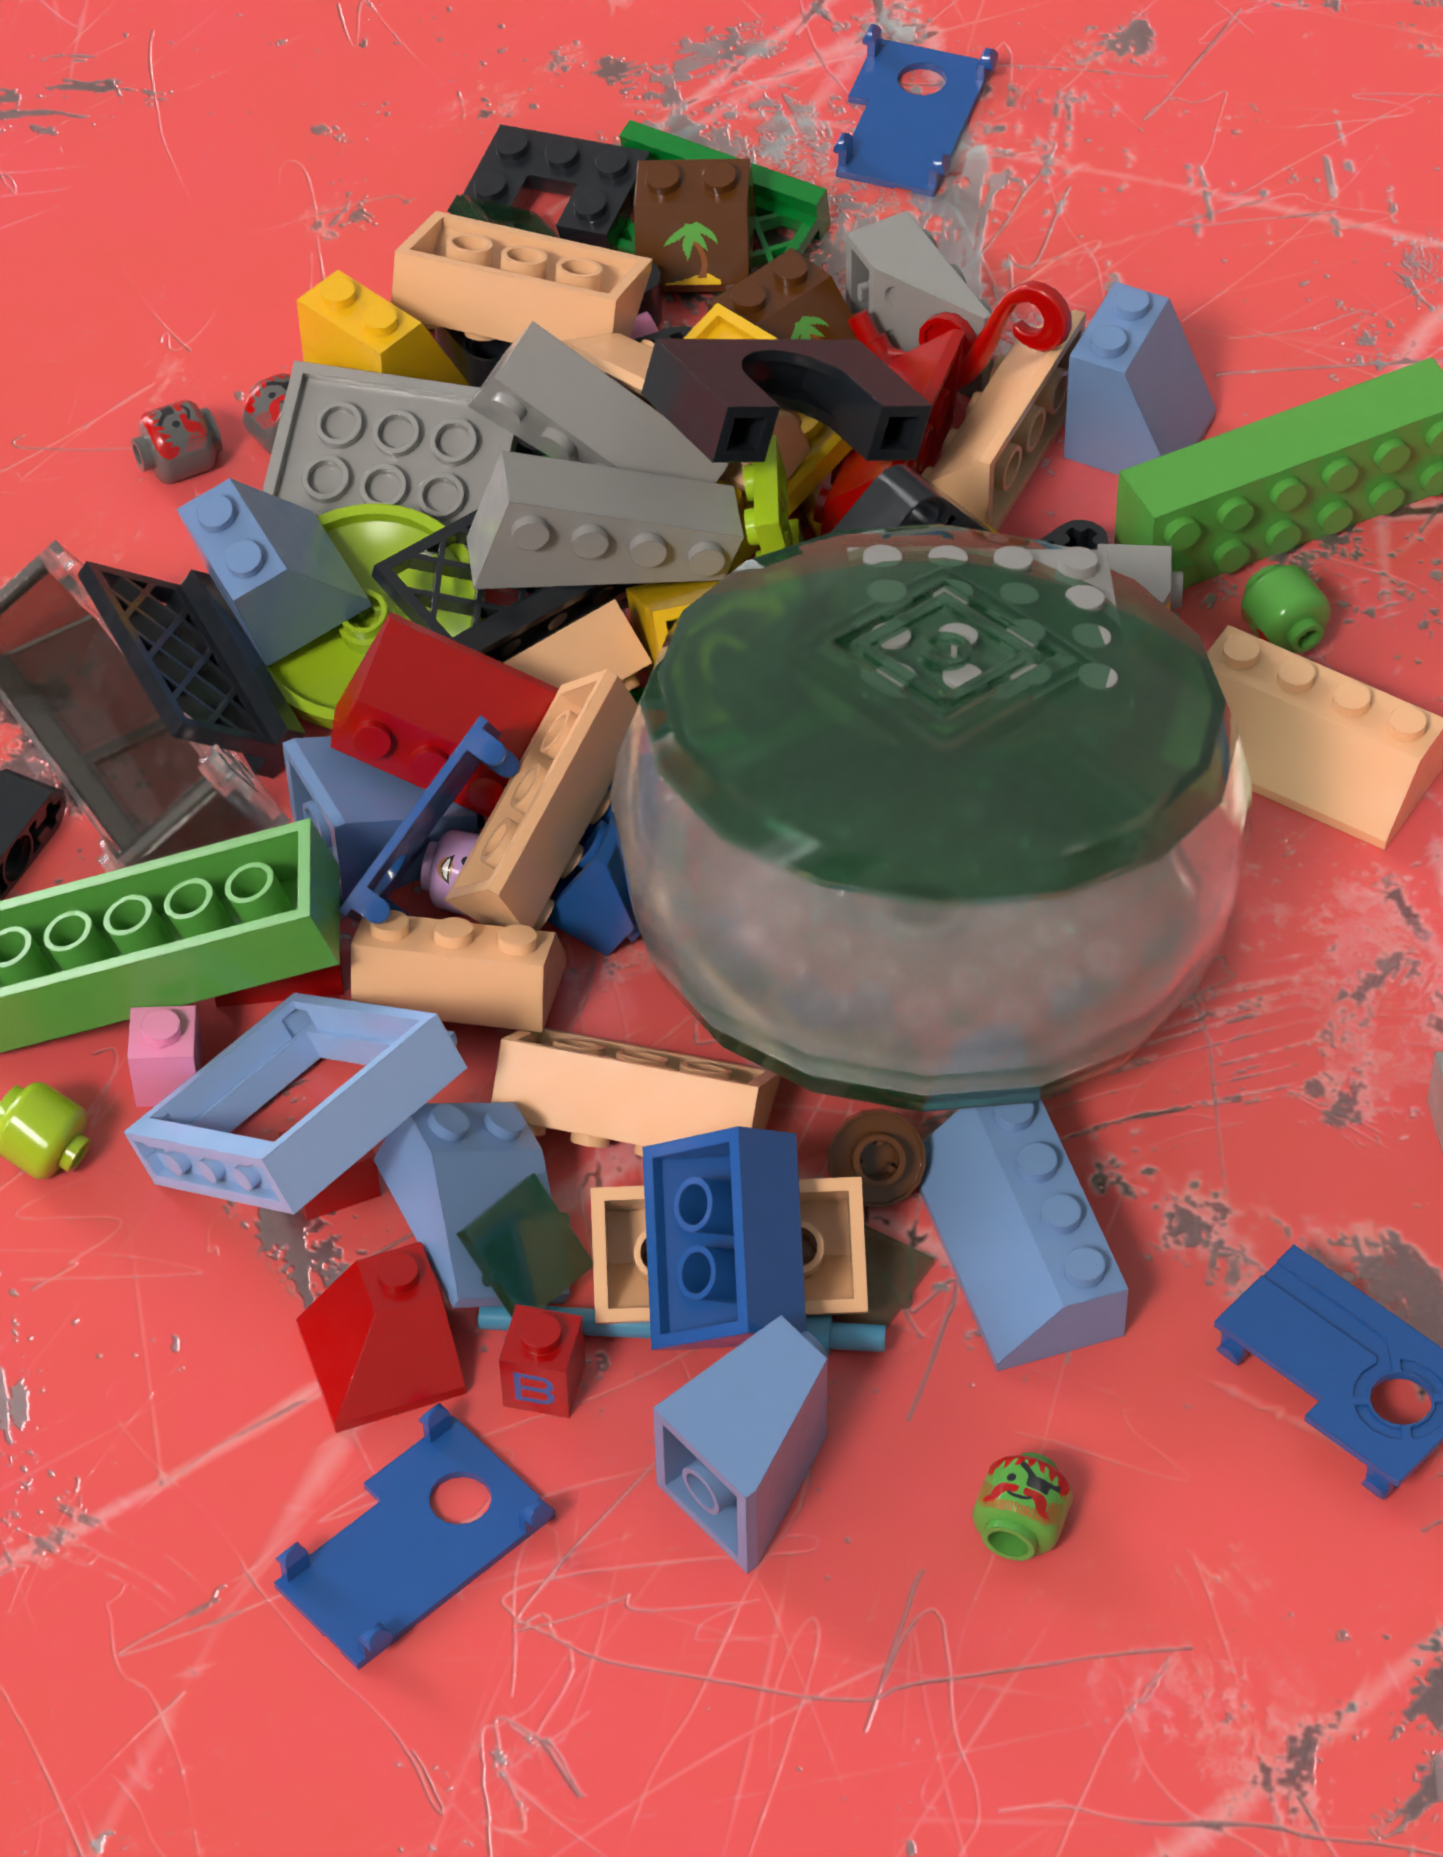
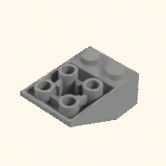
(905, 281)

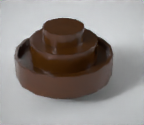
(881, 1151)

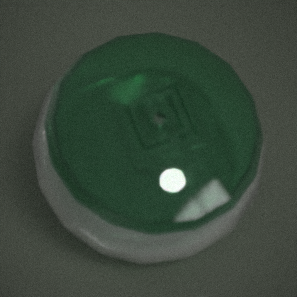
(929, 876)

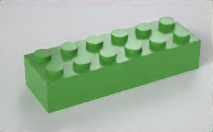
(1289, 475)
(167, 933)

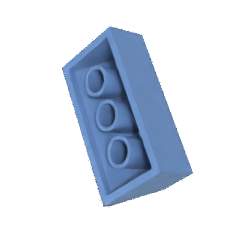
(1021, 1234)

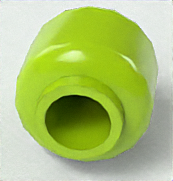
(42, 1130)

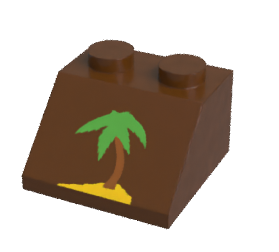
(696, 221)
(790, 300)

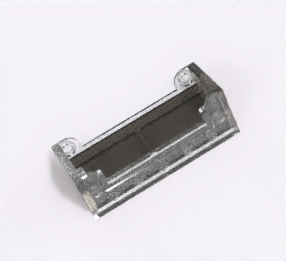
(102, 732)

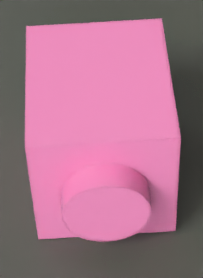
(162, 1050)

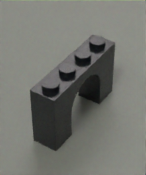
(731, 392)

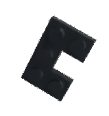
(591, 172)

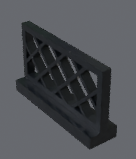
(505, 628)
(195, 663)

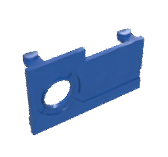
(903, 135)
(371, 893)
(1337, 1351)
(401, 1557)

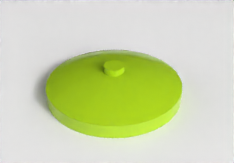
(363, 535)

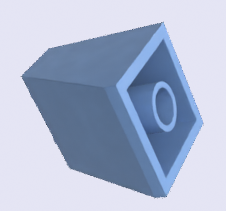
(1133, 385)
(272, 566)
(357, 807)
(745, 1438)

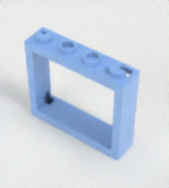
(188, 1135)

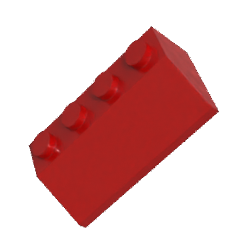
(934, 374)
(420, 699)

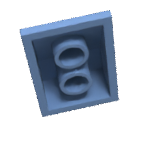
(449, 1169)

